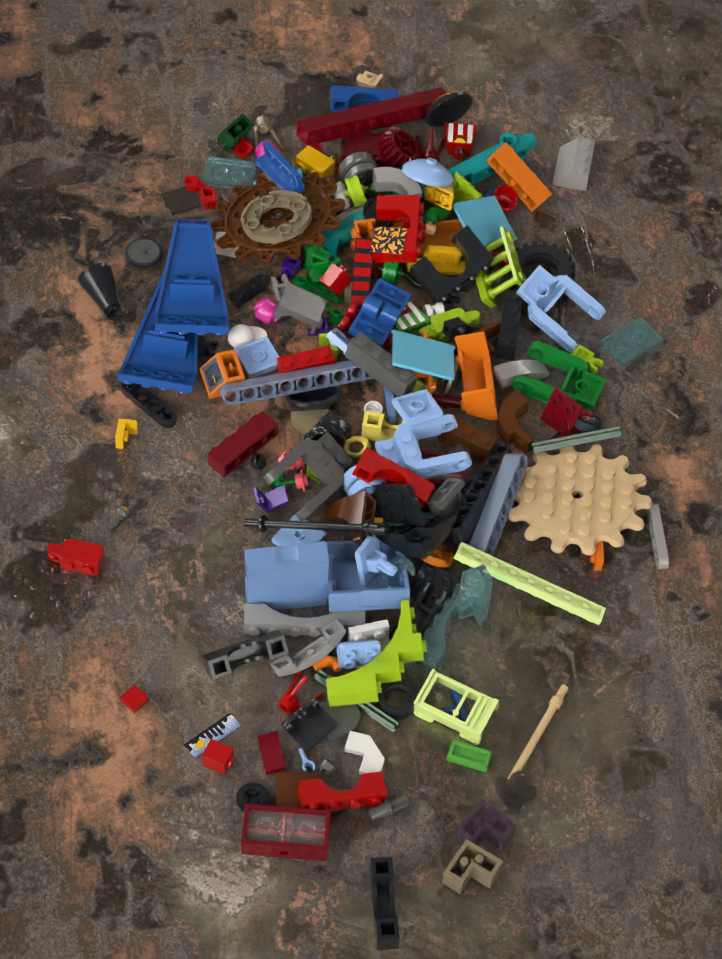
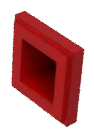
(243, 148)

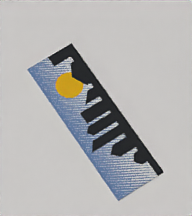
(216, 732)

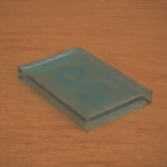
(228, 172)
(631, 341)

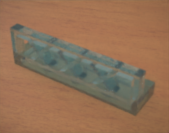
(479, 593)

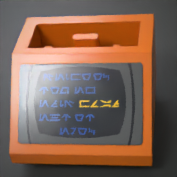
(219, 370)

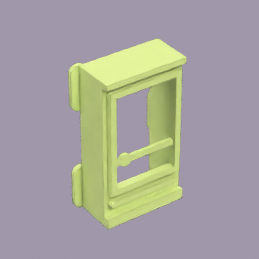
(472, 728)

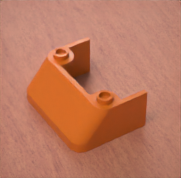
(477, 376)

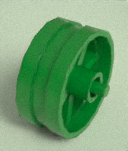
(391, 272)

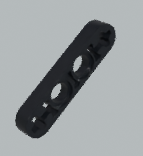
(151, 400)

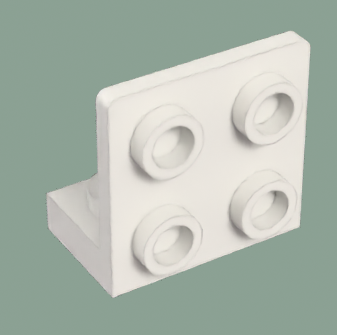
(375, 630)

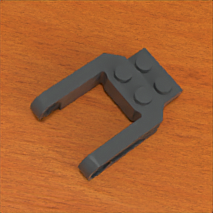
(326, 462)

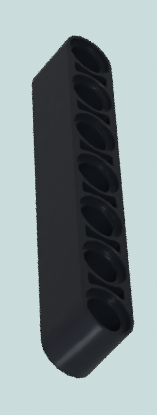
(474, 500)

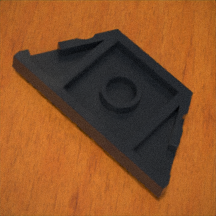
(398, 504)

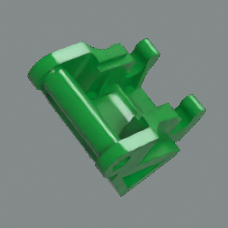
(317, 262)

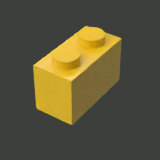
(314, 161)

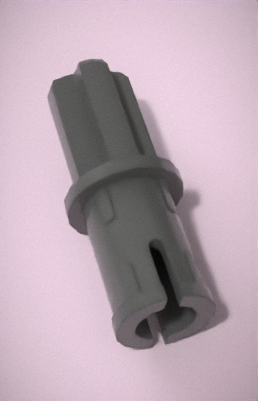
(387, 808)

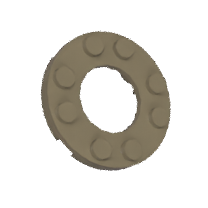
(281, 198)

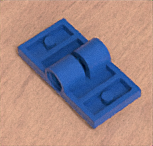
(380, 312)

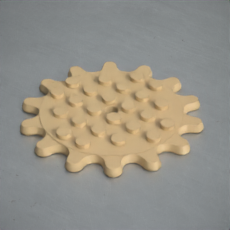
(601, 513)

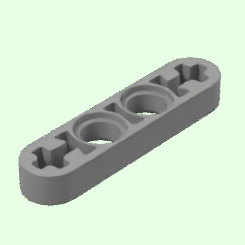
(657, 537)

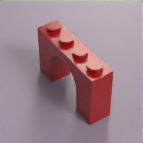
(407, 210)

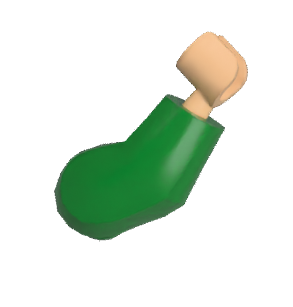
(434, 215)

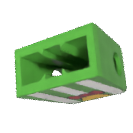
(411, 320)

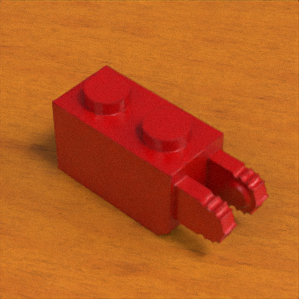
(77, 556)

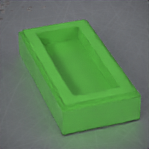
(469, 756)

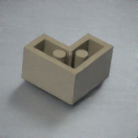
(470, 863)

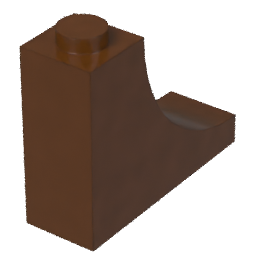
(353, 510)

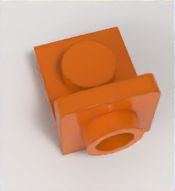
(598, 557)

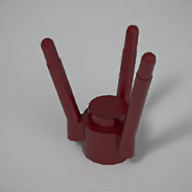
(430, 151)

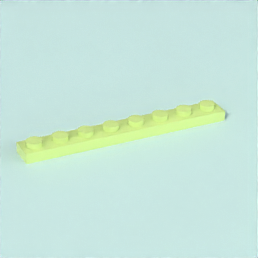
(531, 584)

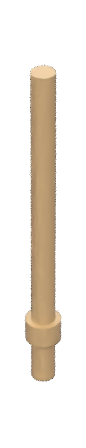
(554, 704)

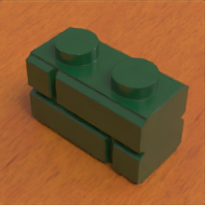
(235, 132)

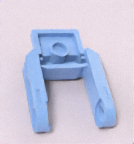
(541, 293)
(406, 453)

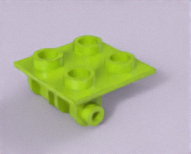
(463, 190)

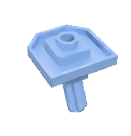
(372, 560)

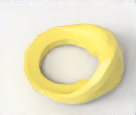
(363, 440)

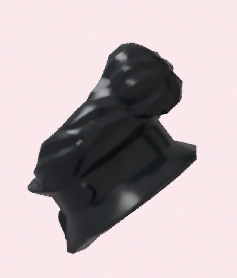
(336, 427)

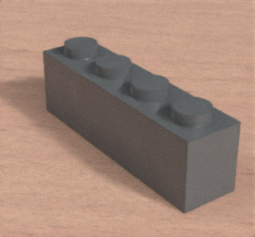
(379, 365)

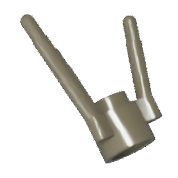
(264, 126)

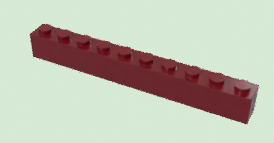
(366, 117)

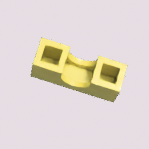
(376, 428)

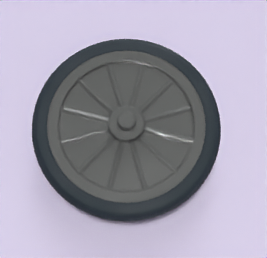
(143, 252)

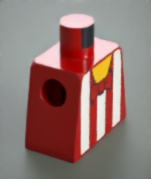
(459, 139)

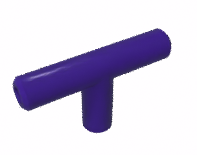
(325, 328)

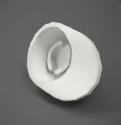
(244, 334)

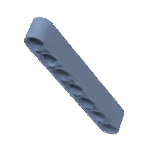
(499, 503)

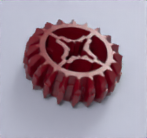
(398, 146)

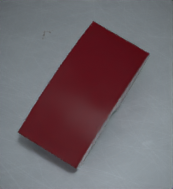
(271, 752)

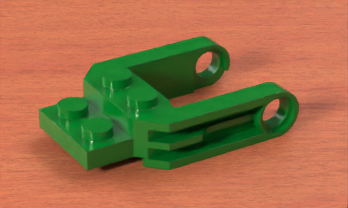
(578, 385)

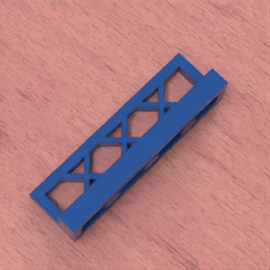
(279, 169)

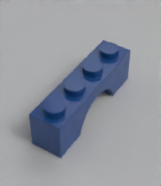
(346, 97)

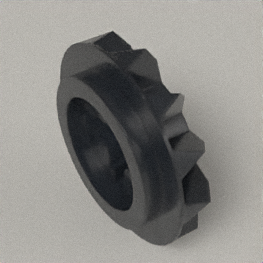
(252, 790)

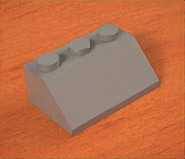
(574, 164)

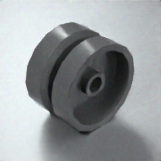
(358, 164)

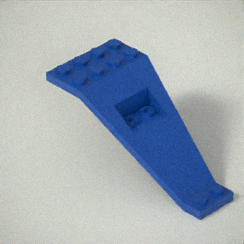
(191, 284)
(159, 358)

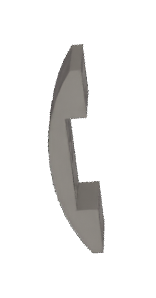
(312, 653)

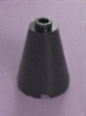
(101, 287)

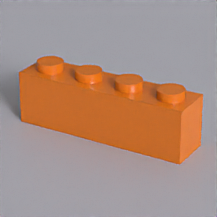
(519, 176)

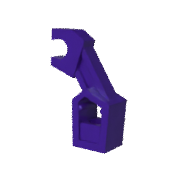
(289, 268)

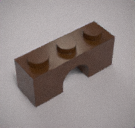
(478, 441)

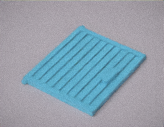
(483, 217)
(423, 355)

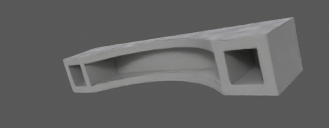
(262, 619)

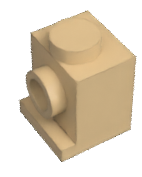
(370, 80)

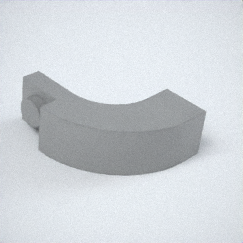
(395, 180)

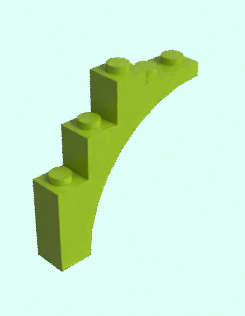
(365, 683)

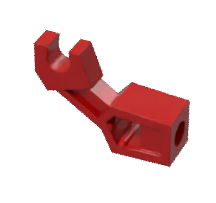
(207, 194)

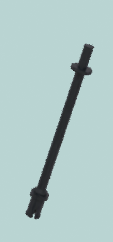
(367, 528)

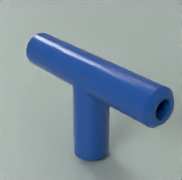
(449, 709)

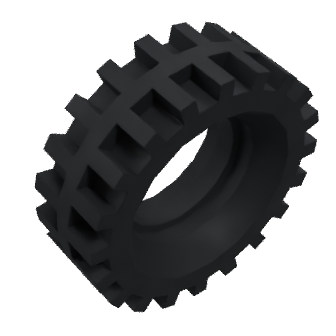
(545, 255)

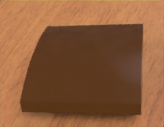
(287, 786)

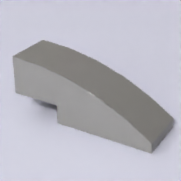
(506, 372)

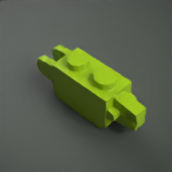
(434, 330)

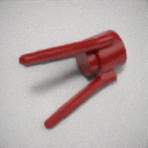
(289, 701)

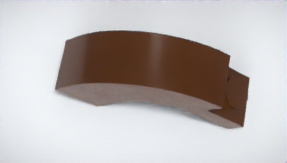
(510, 410)

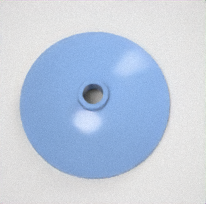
(428, 172)

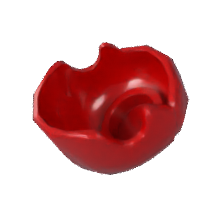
(506, 198)

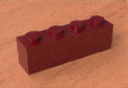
(242, 444)

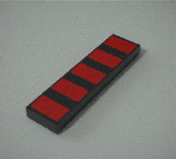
(361, 271)

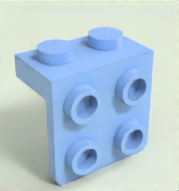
(357, 652)

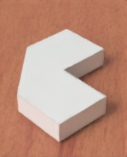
(364, 746)

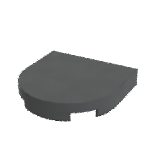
(345, 716)

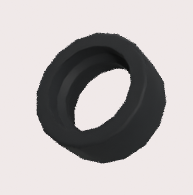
(398, 712)

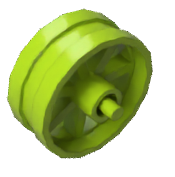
(356, 191)

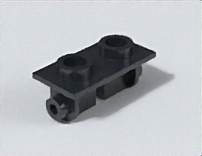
(247, 291)

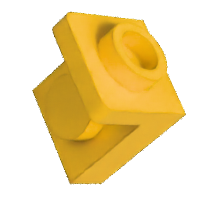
(124, 428)

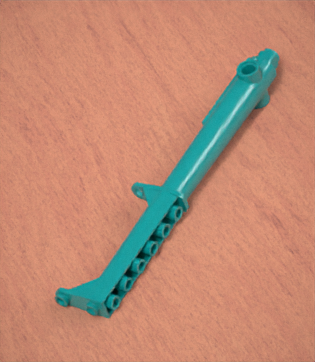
(472, 169)

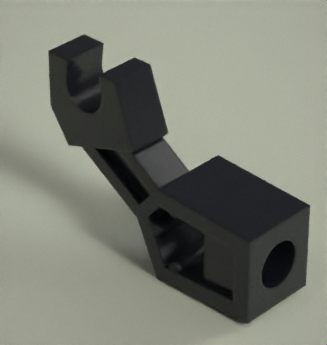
(457, 327)

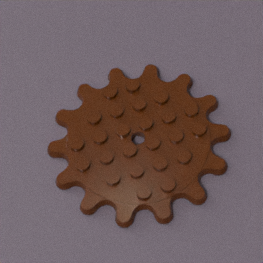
(316, 195)

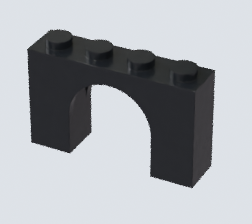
(440, 286)

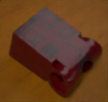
(364, 143)

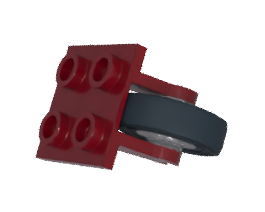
(569, 416)

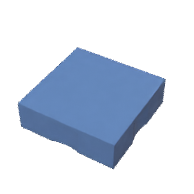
(287, 576)
(344, 584)

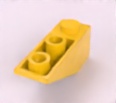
(439, 195)

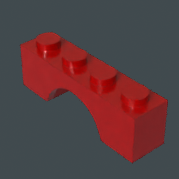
(374, 467)
(317, 795)

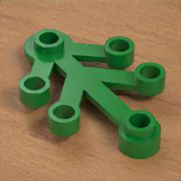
(335, 314)

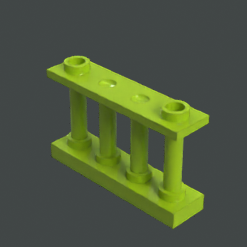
(484, 280)

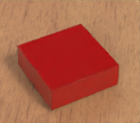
(134, 698)

